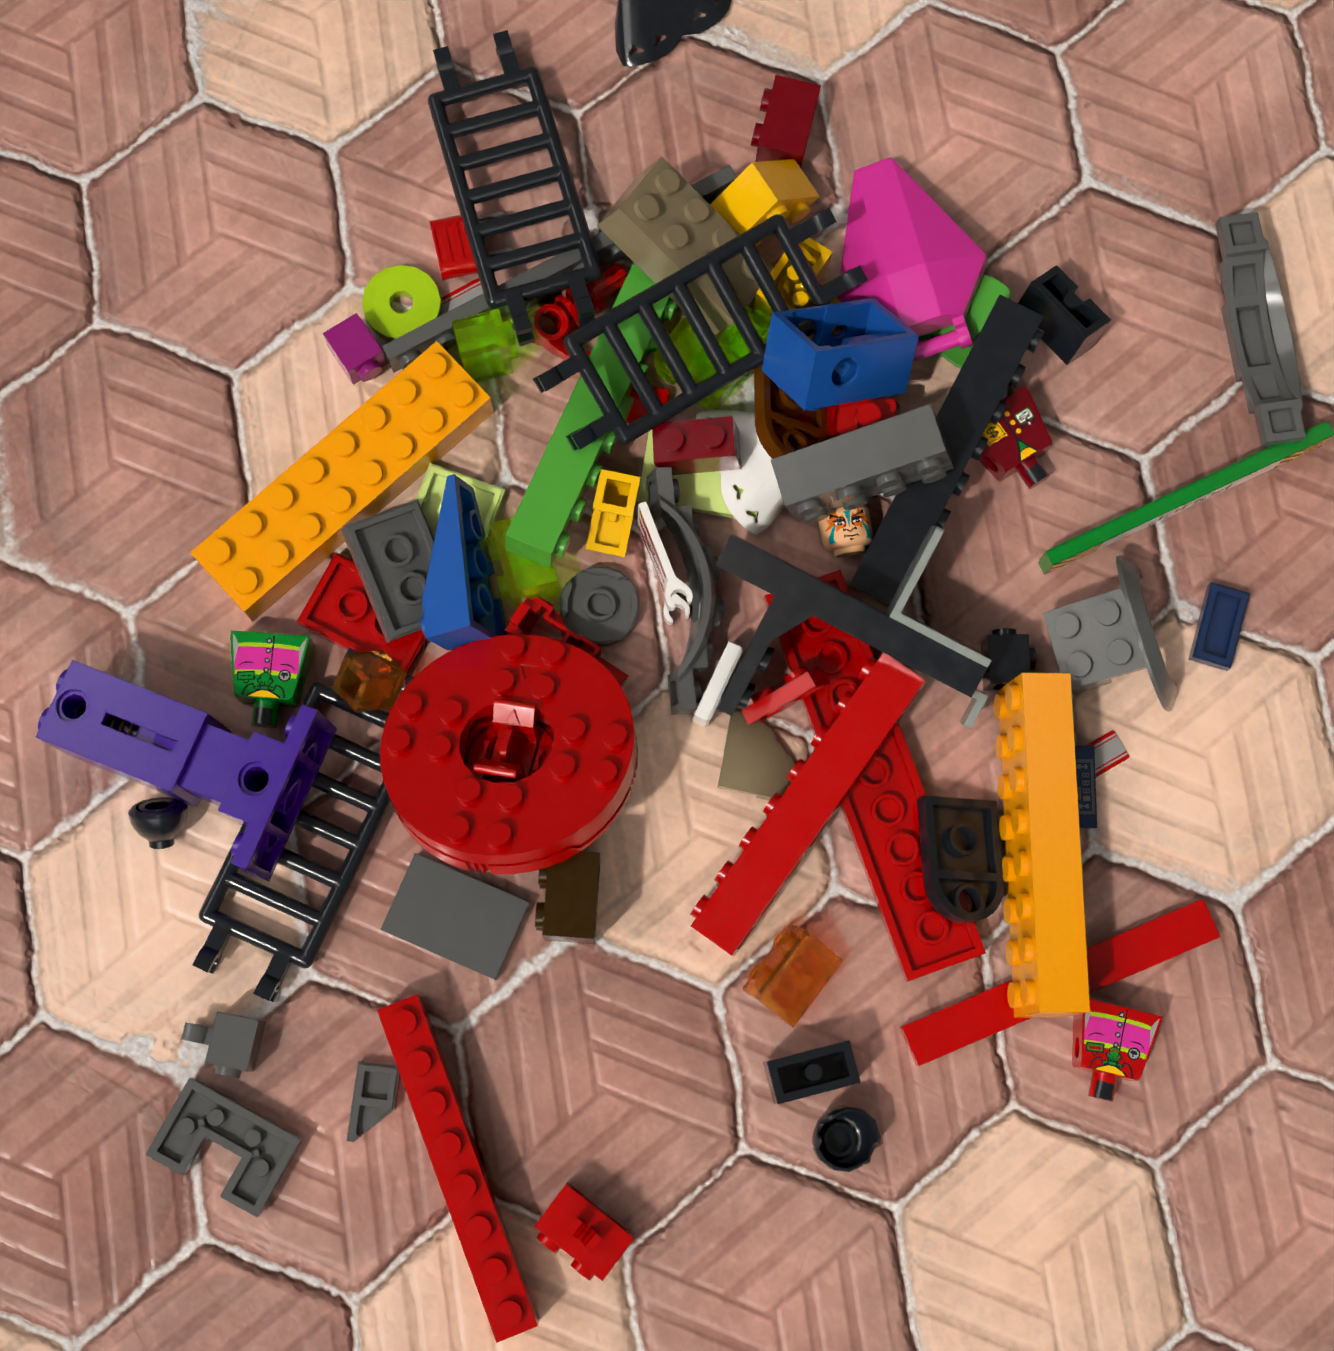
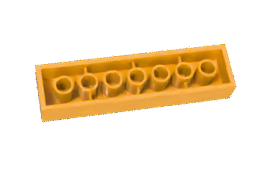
(343, 480)
(1041, 847)

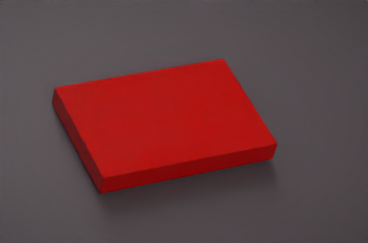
(344, 616)

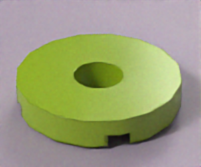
(395, 283)

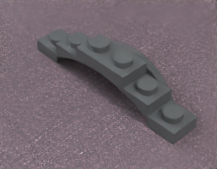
(1259, 330)
(706, 606)

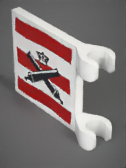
(669, 582)

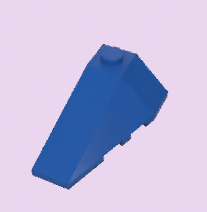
(457, 585)

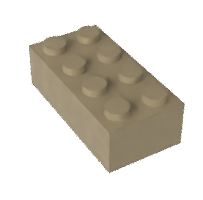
(670, 225)

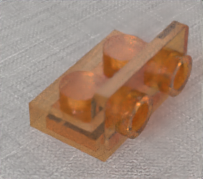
(792, 974)

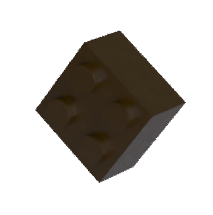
(569, 899)

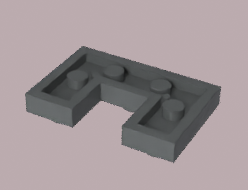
(209, 1114)

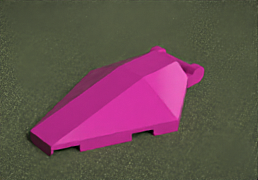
(911, 255)

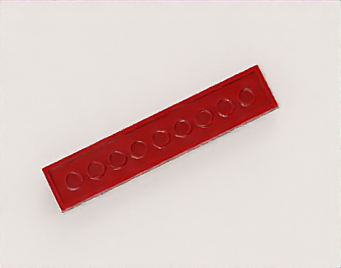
(881, 807)

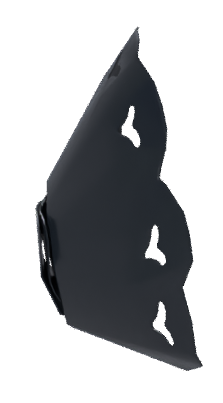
(642, 19)

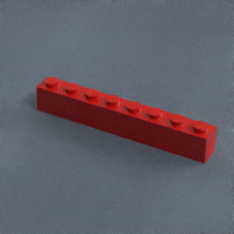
(807, 804)
(458, 1168)

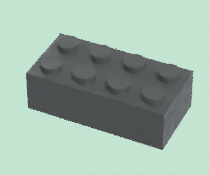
(863, 465)

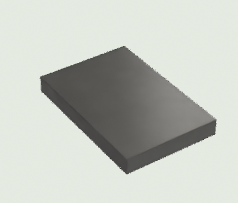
(393, 563)
(455, 916)

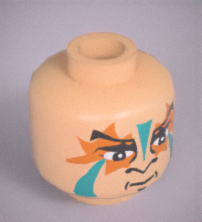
(846, 531)

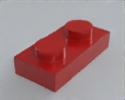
(797, 687)

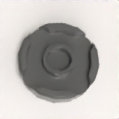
(600, 605)

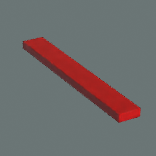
(1106, 962)

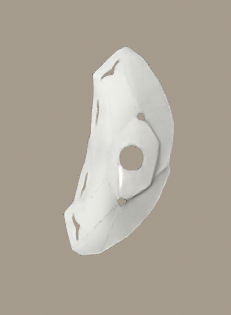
(755, 476)

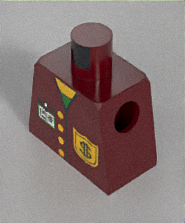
(1017, 441)

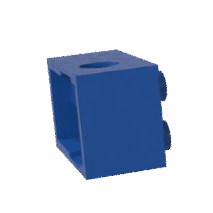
(857, 364)

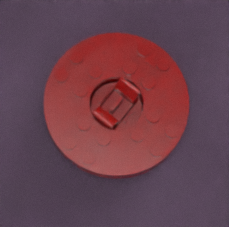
(509, 754)

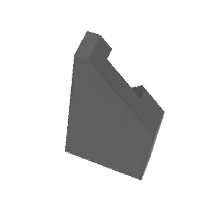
(373, 1097)

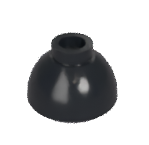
(159, 820)

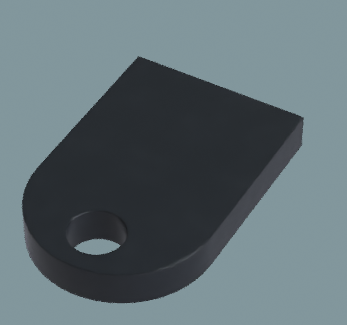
(961, 854)

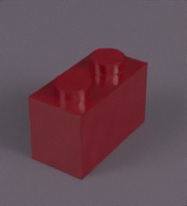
(787, 120)
(697, 445)

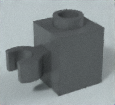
(231, 1042)

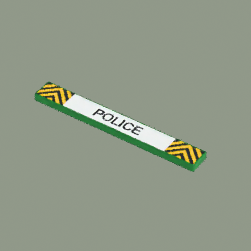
(1182, 499)

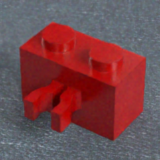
(583, 1232)

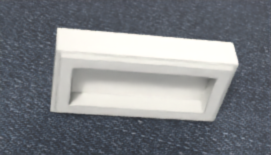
(717, 684)

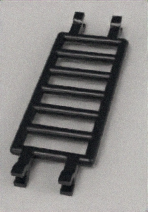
(559, 172)
(677, 284)
(340, 882)

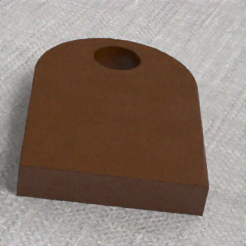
(782, 420)

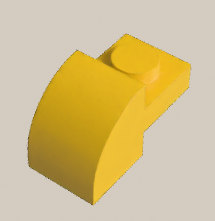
(613, 512)

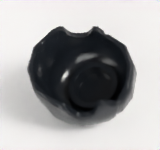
(845, 1138)

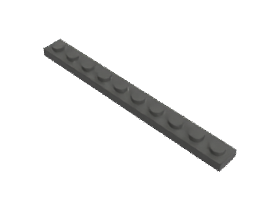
(409, 346)

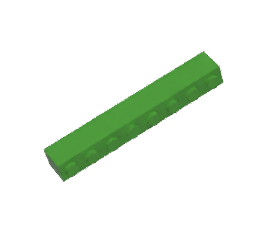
(564, 474)

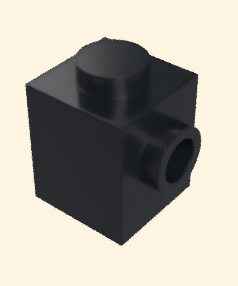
(1009, 657)

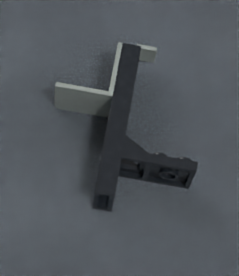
(892, 632)

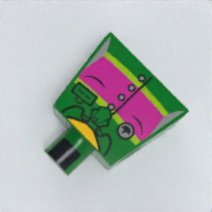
(269, 672)

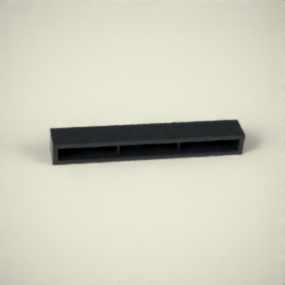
(962, 419)

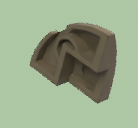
(753, 760)

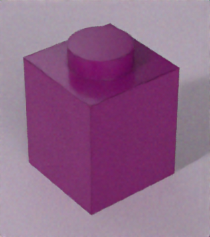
(355, 349)

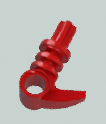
(565, 314)

